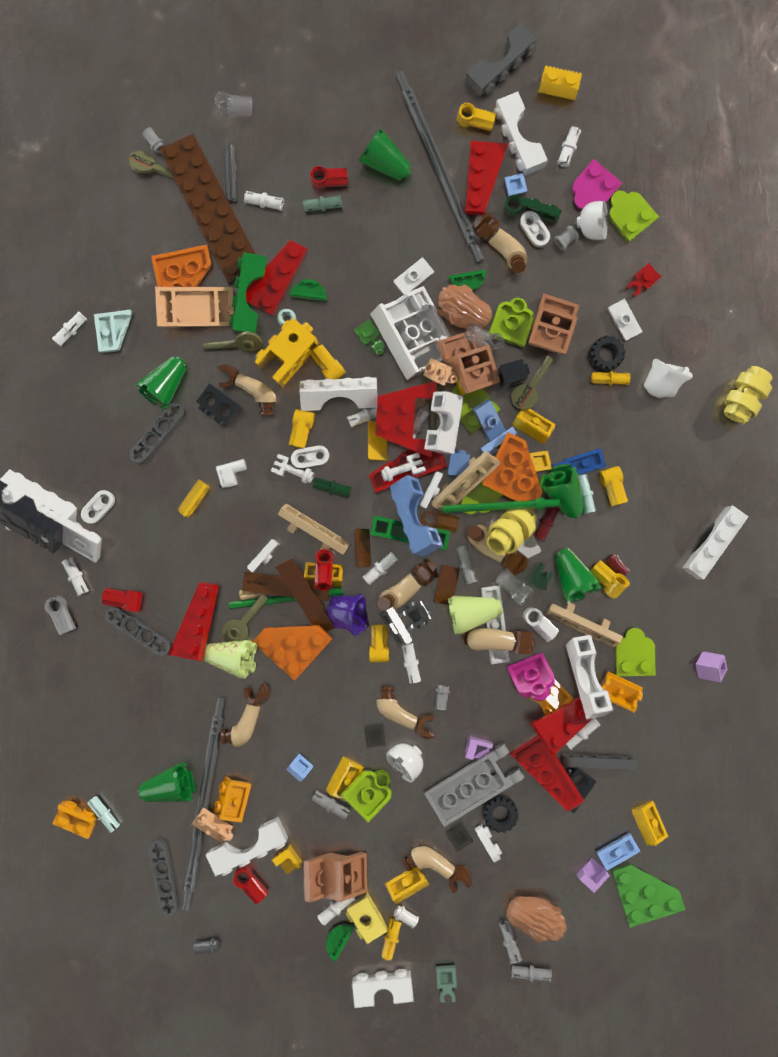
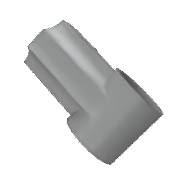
(60, 617)

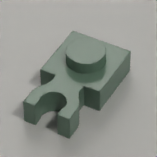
(446, 981)

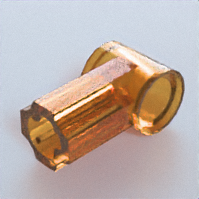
(441, 521)

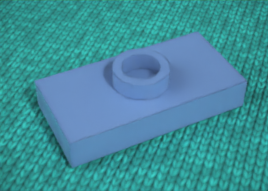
(489, 420)

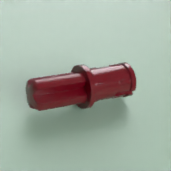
(546, 523)

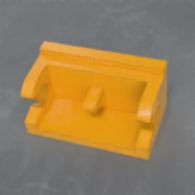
(622, 691)

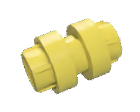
(751, 387)
(511, 530)

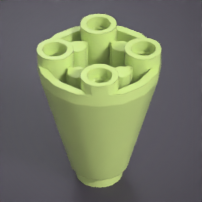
(472, 612)

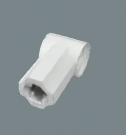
(541, 624)

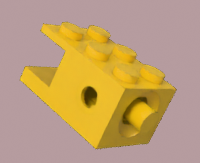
(290, 347)

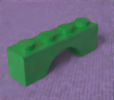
(252, 269)
(393, 530)

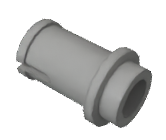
(153, 139)
(442, 697)

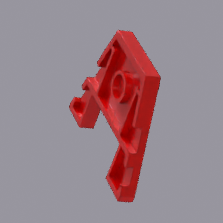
(396, 416)

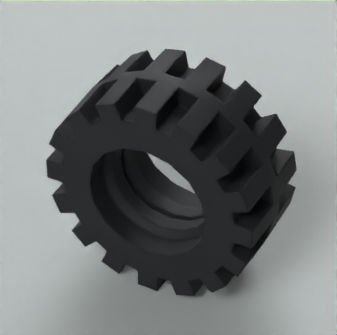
(615, 345)
(512, 814)

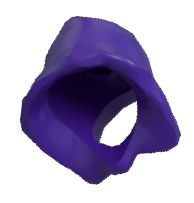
(349, 613)

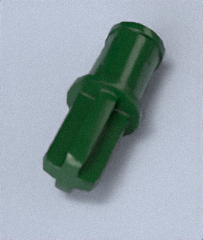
(331, 487)

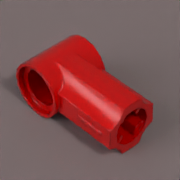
(331, 177)
(323, 570)
(126, 600)
(251, 886)

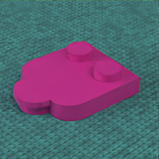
(594, 185)
(532, 677)

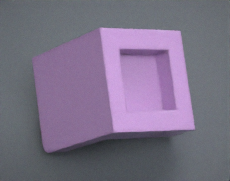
(711, 666)
(477, 747)
(592, 874)

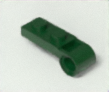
(548, 212)

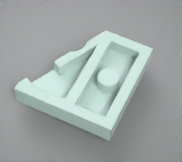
(111, 329)

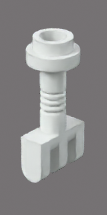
(387, 473)
(307, 475)

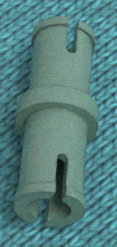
(322, 203)

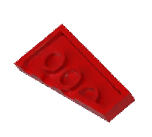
(483, 169)
(268, 292)
(431, 465)
(195, 627)
(561, 725)
(548, 772)

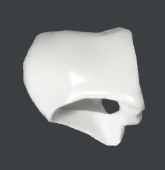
(665, 379)

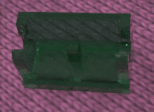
(537, 577)

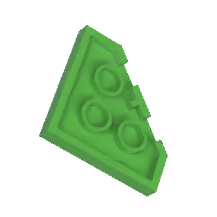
(645, 896)

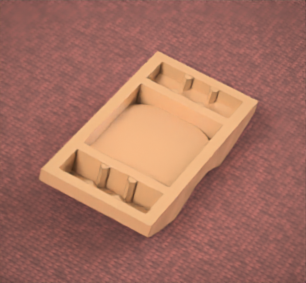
(193, 306)

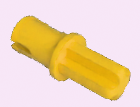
(610, 378)
(391, 939)

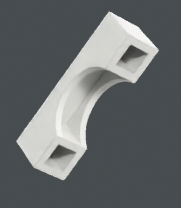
(529, 155)
(316, 392)
(709, 552)
(593, 696)
(225, 857)

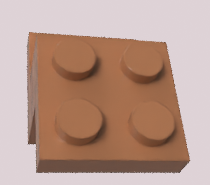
(554, 324)
(468, 361)
(335, 877)

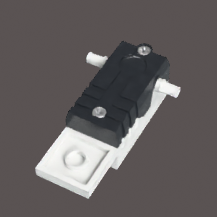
(43, 517)

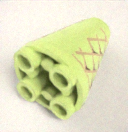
(232, 657)

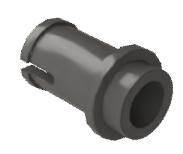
(206, 946)

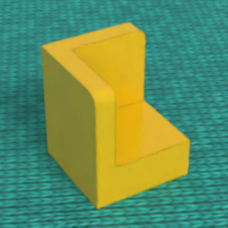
(287, 859)

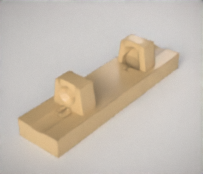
(466, 481)
(298, 519)
(580, 624)

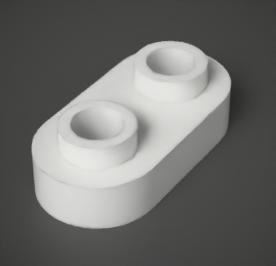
(534, 230)
(310, 457)
(96, 504)
(485, 835)

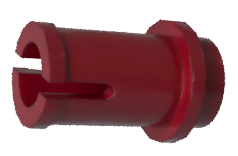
(613, 561)

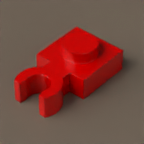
(644, 279)

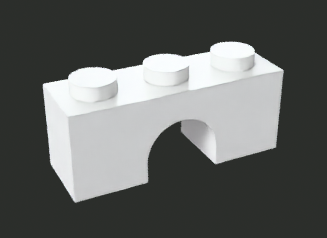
(448, 408)
(397, 982)

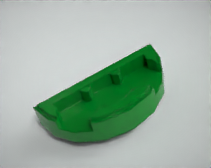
(472, 279)
(309, 289)
(337, 939)

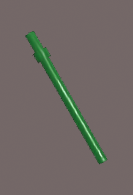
(539, 504)
(276, 599)

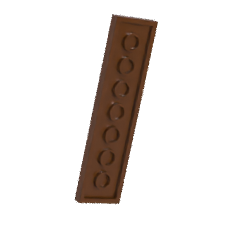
(207, 204)

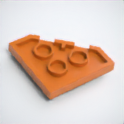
(182, 267)
(516, 472)
(293, 646)

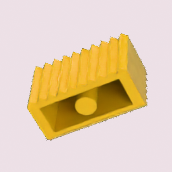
(560, 82)

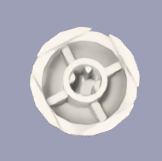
(593, 220)
(406, 760)

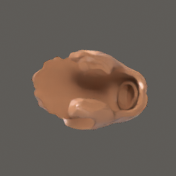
(463, 307)
(536, 918)

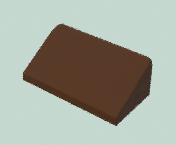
(362, 547)
(446, 584)

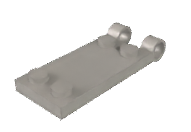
(471, 786)

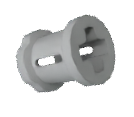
(566, 238)

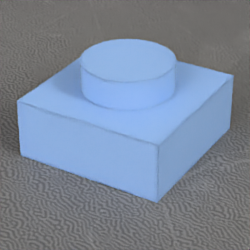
(515, 185)
(299, 767)

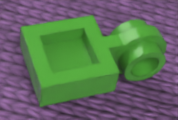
(368, 333)

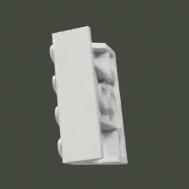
(411, 330)

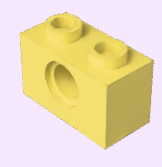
(365, 906)

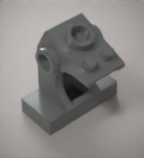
(418, 614)

